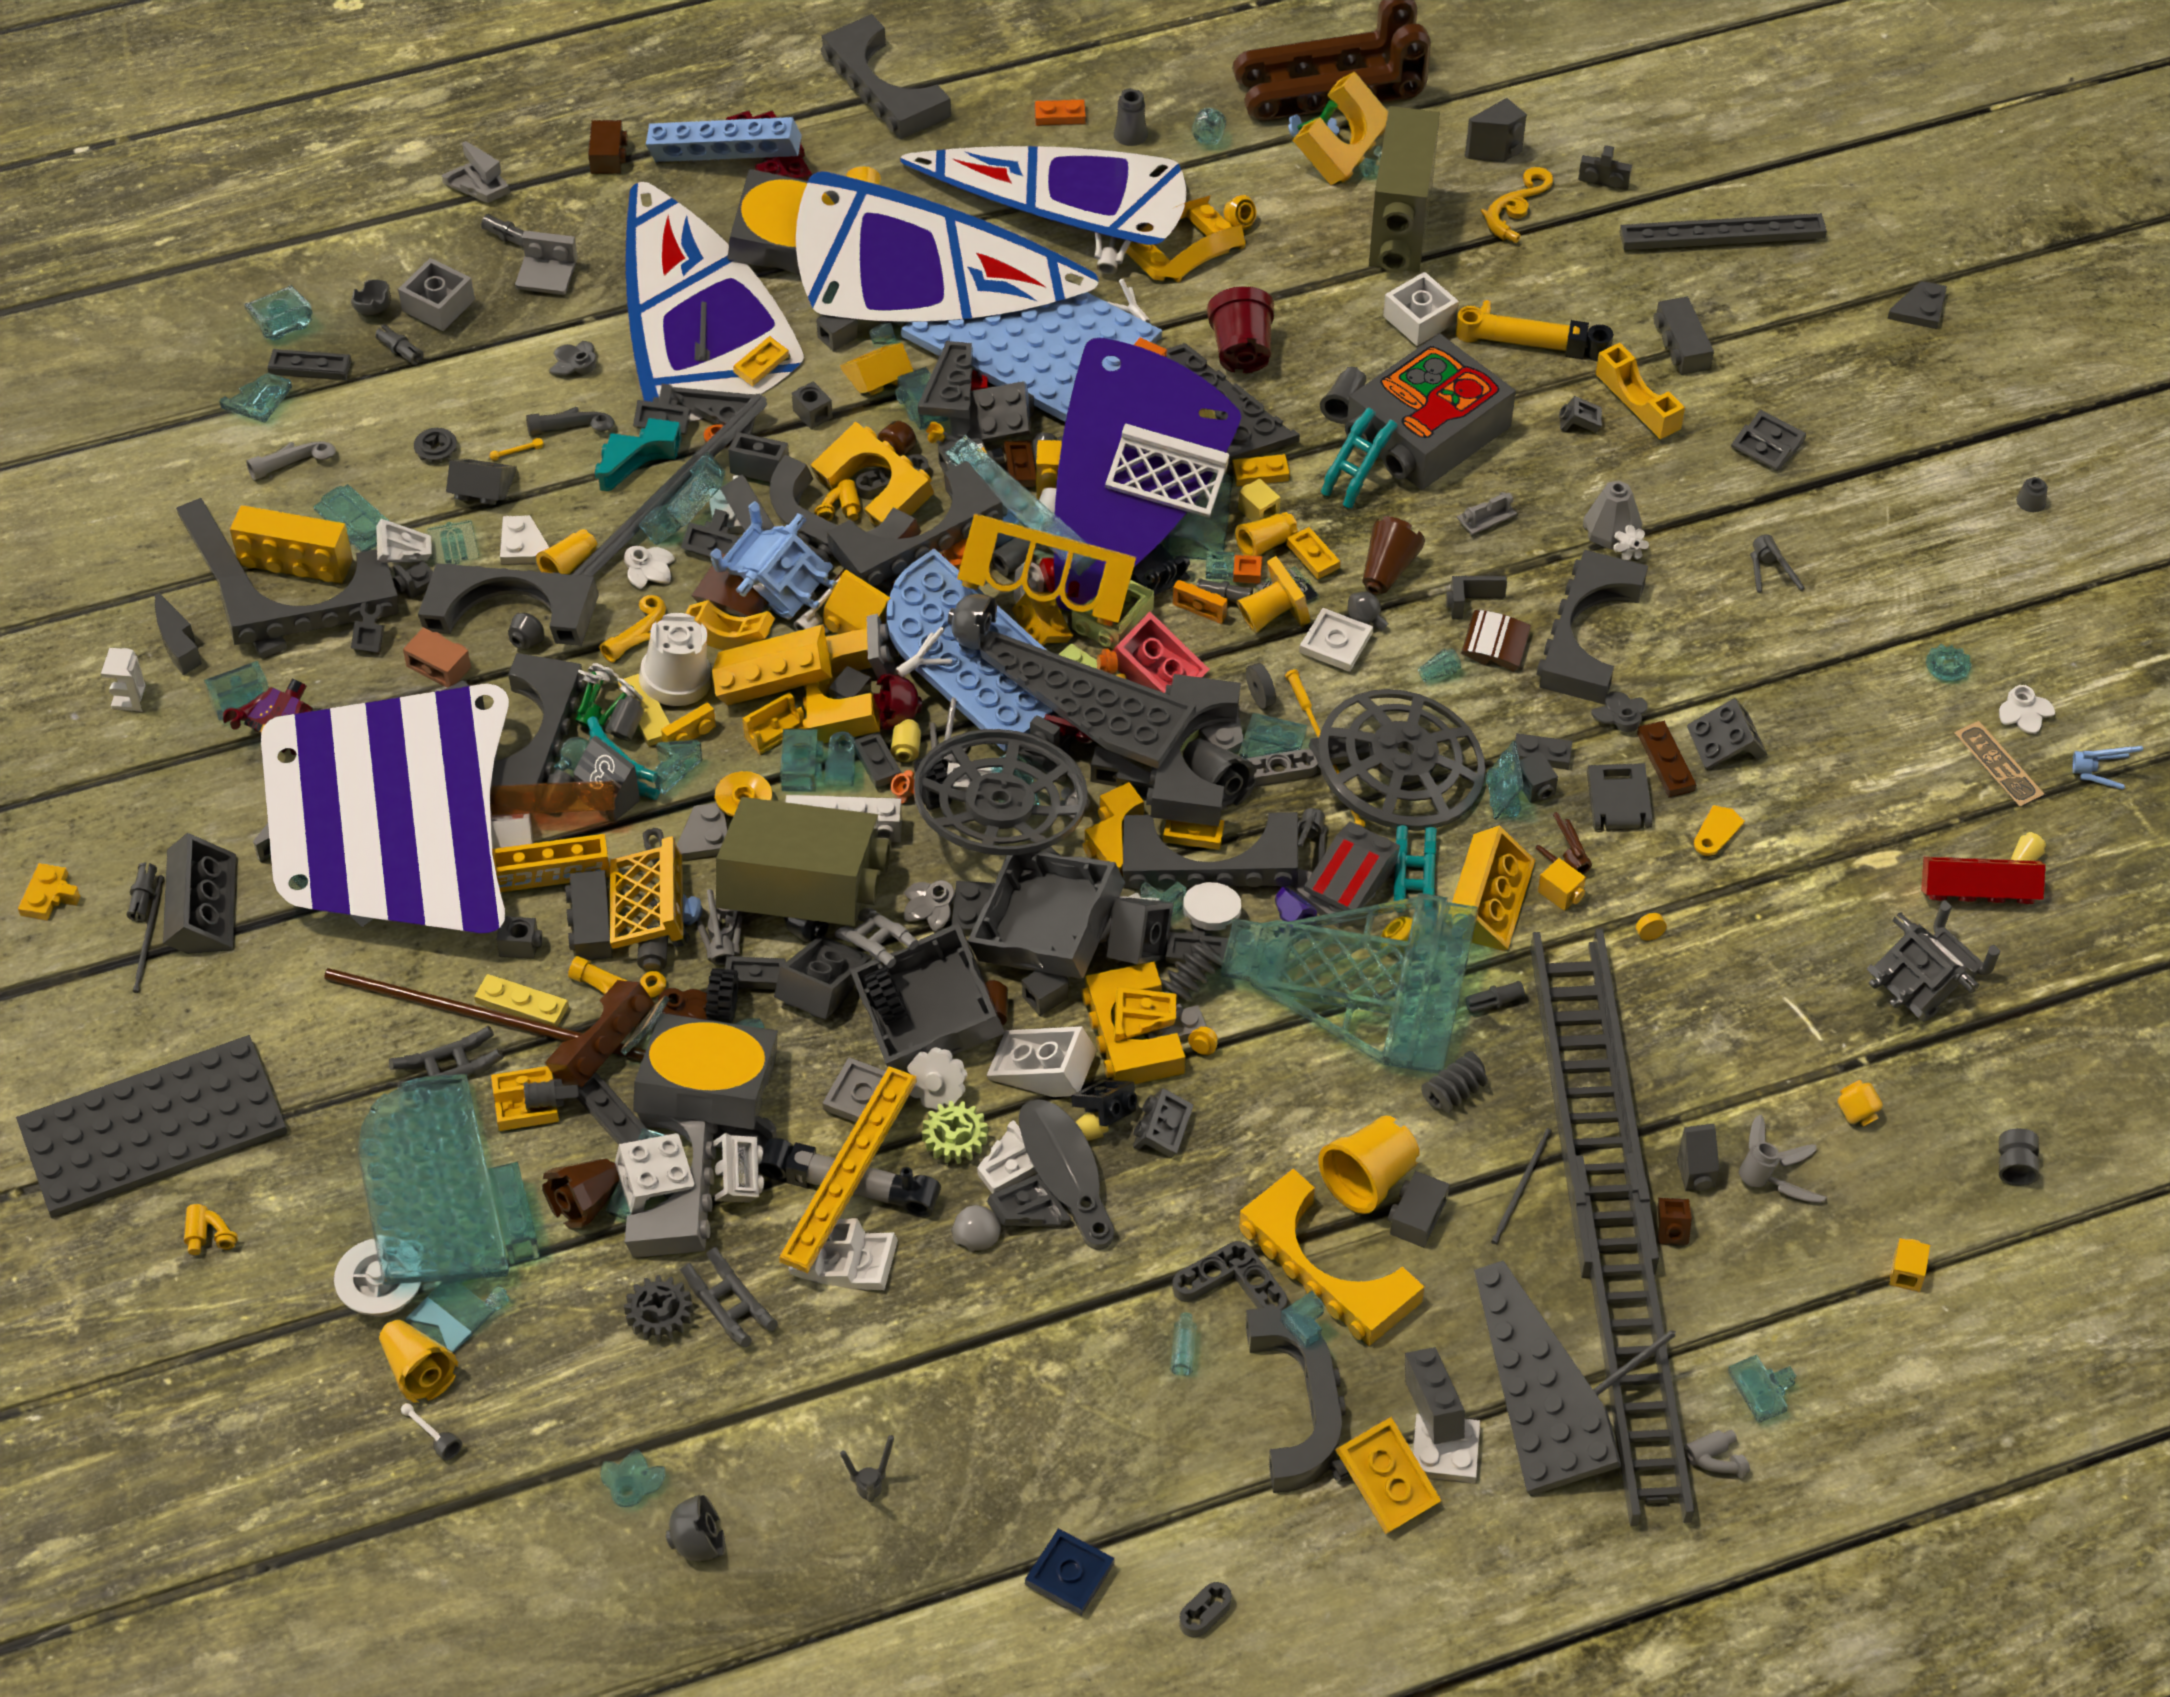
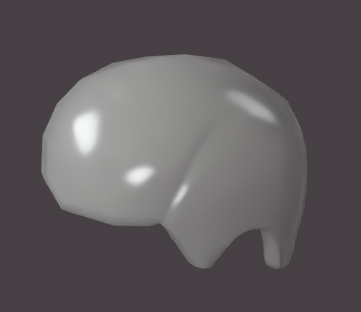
(976, 1228)

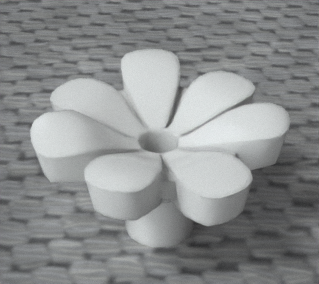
(1630, 543)

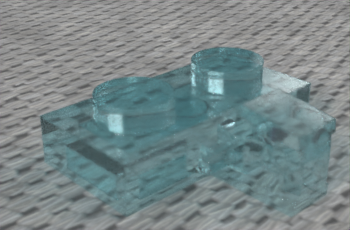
(1762, 1387)

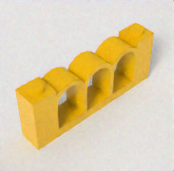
(979, 551)

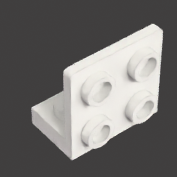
(652, 1169)

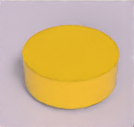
(1651, 926)

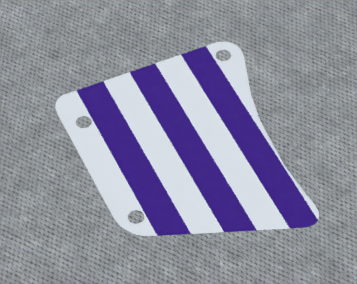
(389, 808)

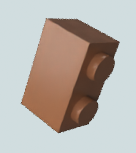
(437, 657)

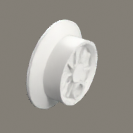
(361, 1284)

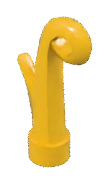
(615, 647)
(583, 971)

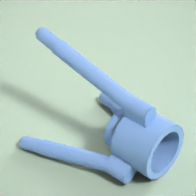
(2087, 762)

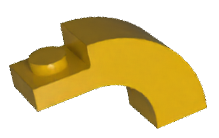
(727, 630)

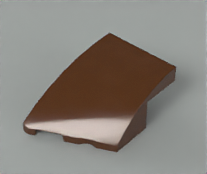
(721, 592)

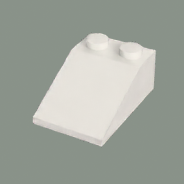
(1044, 1060)

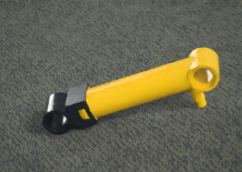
(1572, 338)

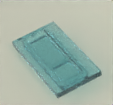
(349, 507)

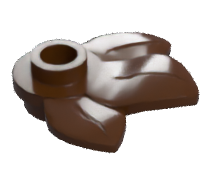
(690, 1003)

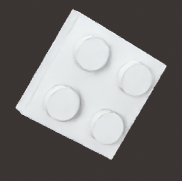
(1336, 639)
(1451, 1459)

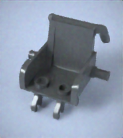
(1928, 967)

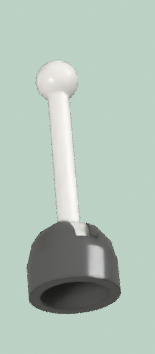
(445, 1444)

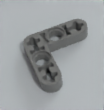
(1237, 1269)

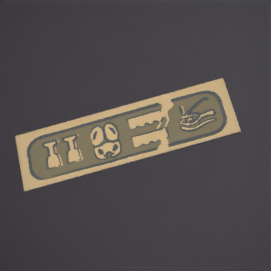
(1999, 763)

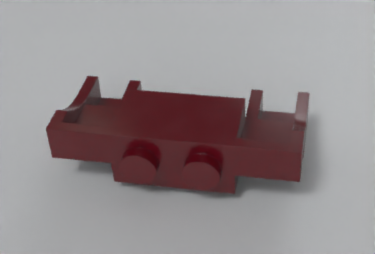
(785, 166)

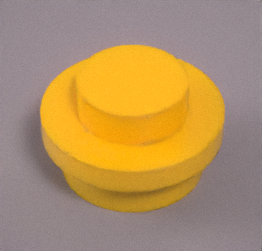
(1203, 1040)

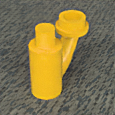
(849, 501)
(196, 1229)

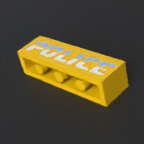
(549, 862)

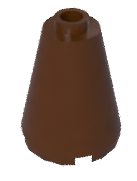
(1390, 553)

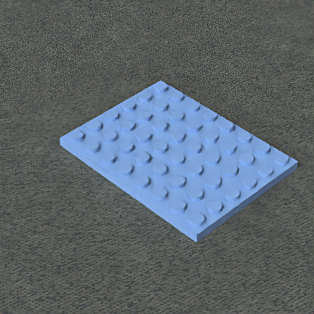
(1037, 344)

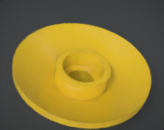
(738, 785)

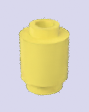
(906, 741)

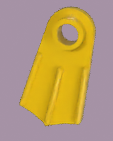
(1717, 830)

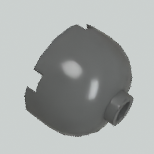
(972, 620)
(694, 1530)

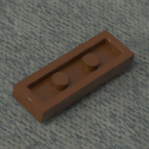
(1666, 759)

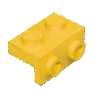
(1042, 620)

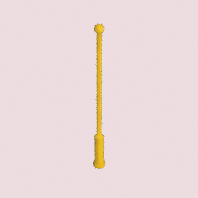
(1305, 704)

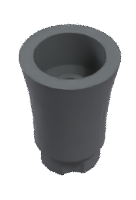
(1131, 120)
(1336, 401)

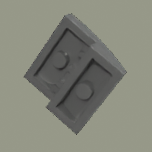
(1769, 440)

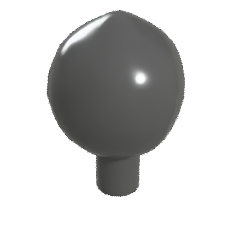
(1366, 609)

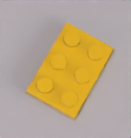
(1388, 1475)

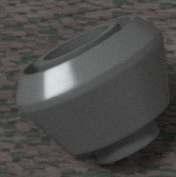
(525, 631)

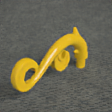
(1515, 203)

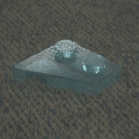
(259, 398)

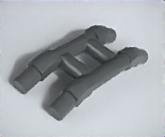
(456, 1049)
(730, 1282)

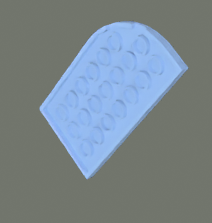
(982, 692)

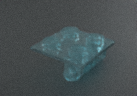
(1505, 783)

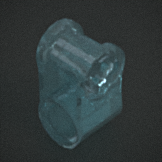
(840, 760)

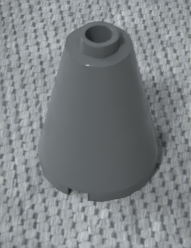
(1222, 769)

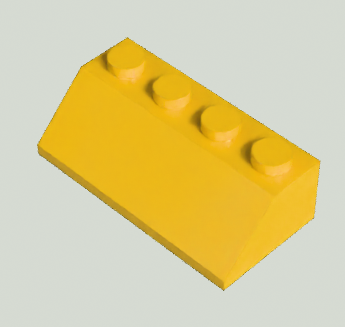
(772, 666)
(1496, 883)

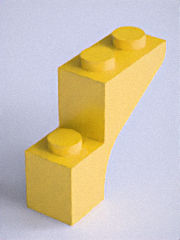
(1104, 839)

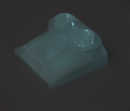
(280, 312)

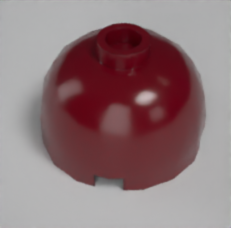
(896, 700)

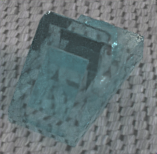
(676, 761)

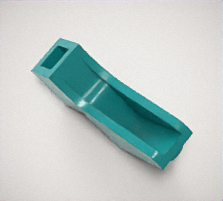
(626, 453)

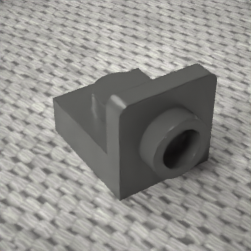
(1580, 413)
(414, 579)

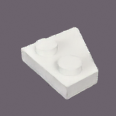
(401, 543)
(1007, 1161)

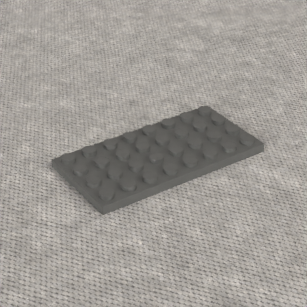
(150, 1126)

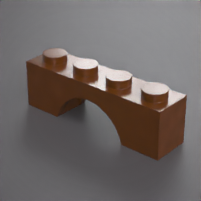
(581, 1057)

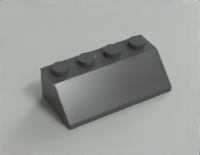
(199, 896)

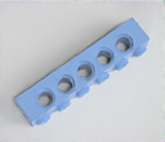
(723, 139)

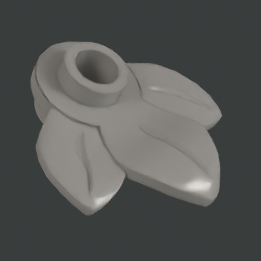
(925, 904)

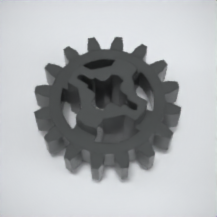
(655, 1305)

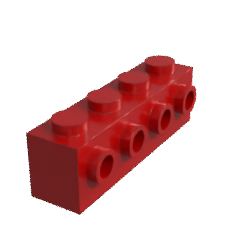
(1983, 878)

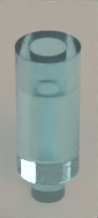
(1183, 1345)

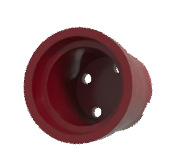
(1242, 327)

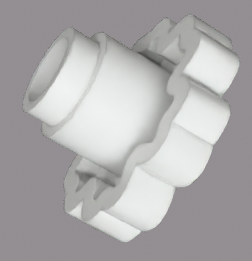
(937, 1077)

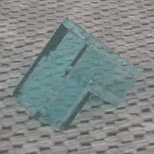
(1301, 1318)

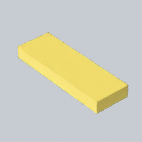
(653, 717)

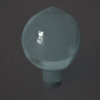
(571, 753)

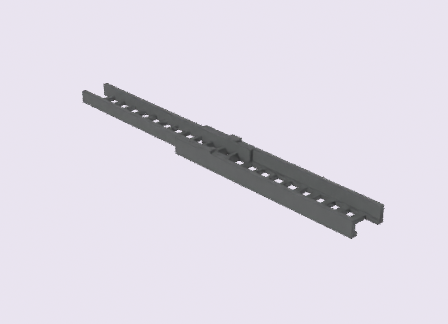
(1585, 1221)

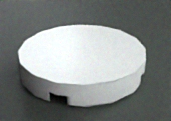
(1211, 905)

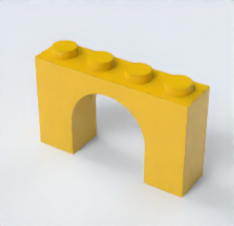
(1366, 120)
(861, 449)
(855, 714)
(1130, 1058)

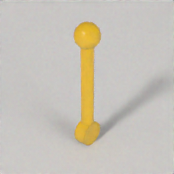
(537, 443)

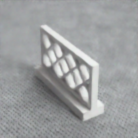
(1169, 449)

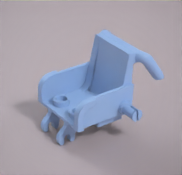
(775, 565)

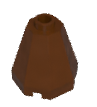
(580, 1190)

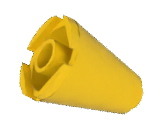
(417, 1361)

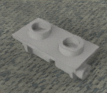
(1487, 514)

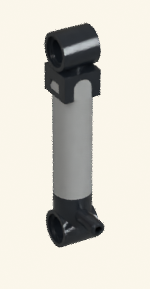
(804, 1166)

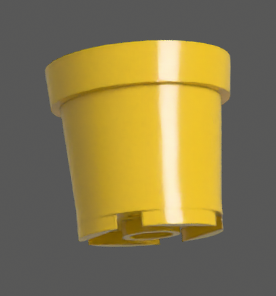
(1368, 1163)

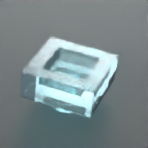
(1219, 565)

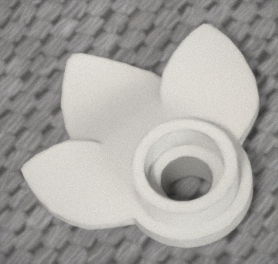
(651, 567)
(2025, 709)

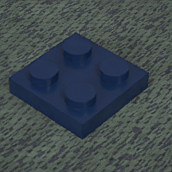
(1069, 1571)

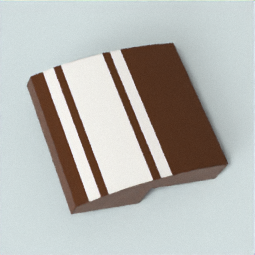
(1495, 639)

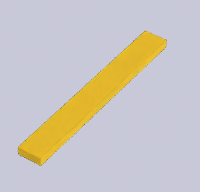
(847, 1170)

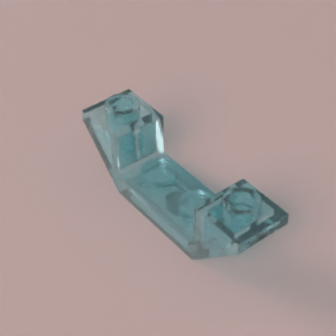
(687, 502)

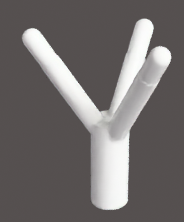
(1133, 308)
(918, 660)

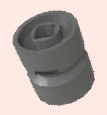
(2019, 1157)

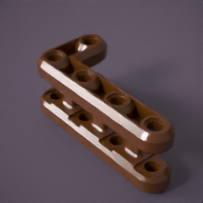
(1300, 75)

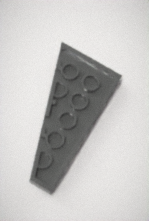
(1257, 429)

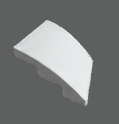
(853, 1258)

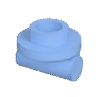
(691, 909)

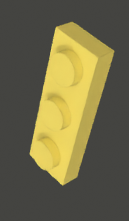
(521, 1001)

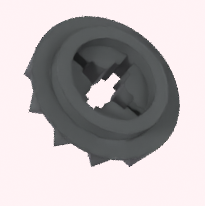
(429, 438)

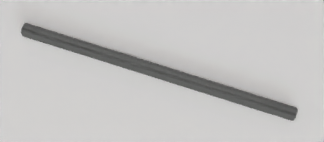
(670, 487)

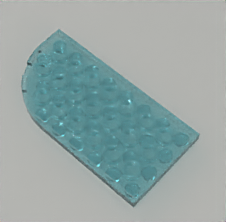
(429, 1185)

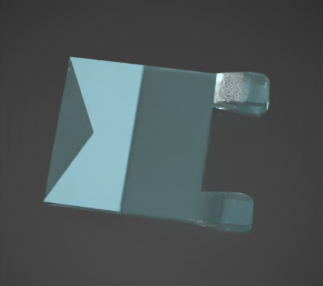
(454, 1313)

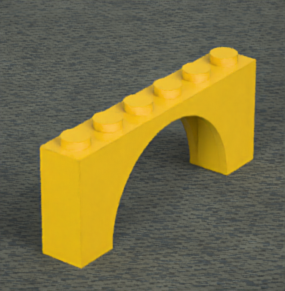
(1363, 1306)

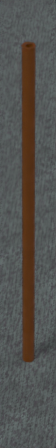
(465, 1009)

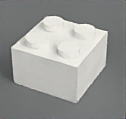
(1420, 308)

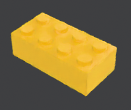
(291, 544)

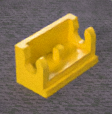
(766, 725)

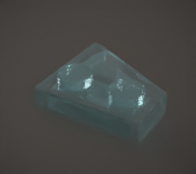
(1271, 736)

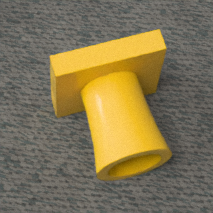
(1274, 600)

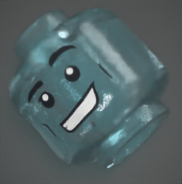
(1209, 126)

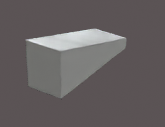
(484, 164)

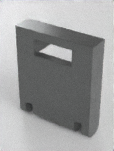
(1619, 800)

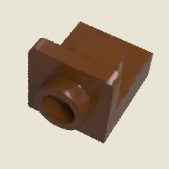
(1674, 1221)

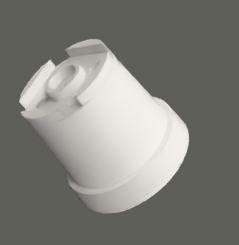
(676, 661)

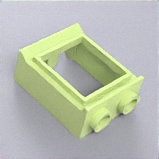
(1110, 636)

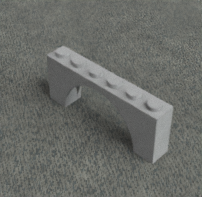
(681, 1220)

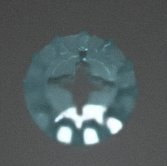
(1950, 671)

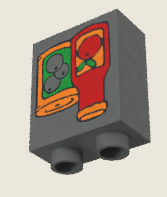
(1442, 407)

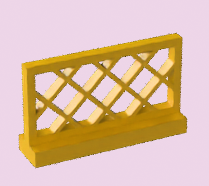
(667, 890)

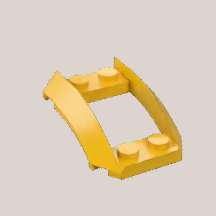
(1218, 241)

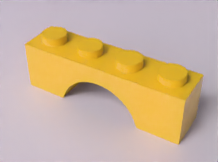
(1620, 373)

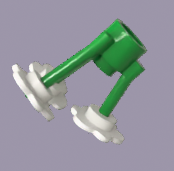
(599, 676)

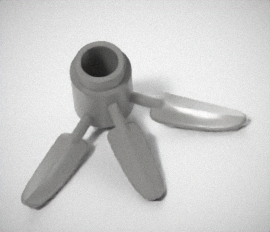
(1764, 1158)

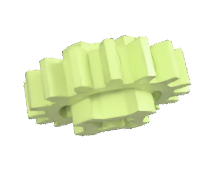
(957, 1129)

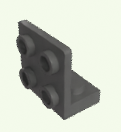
(1725, 734)

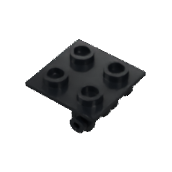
(1160, 570)

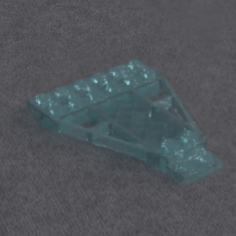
(1427, 984)

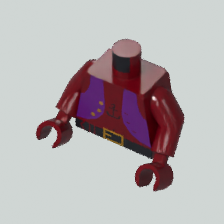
(268, 706)

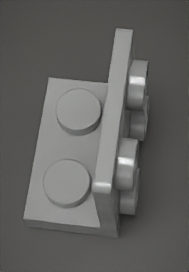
(547, 262)

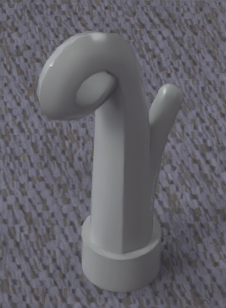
(260, 466)

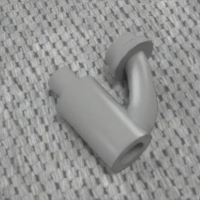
(1703, 1449)

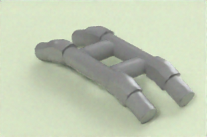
(873, 944)

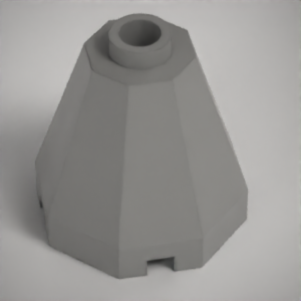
(1611, 513)

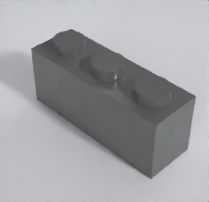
(1683, 335)
(589, 915)
(1434, 1395)

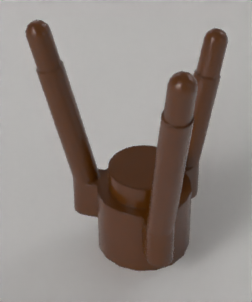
(1573, 856)

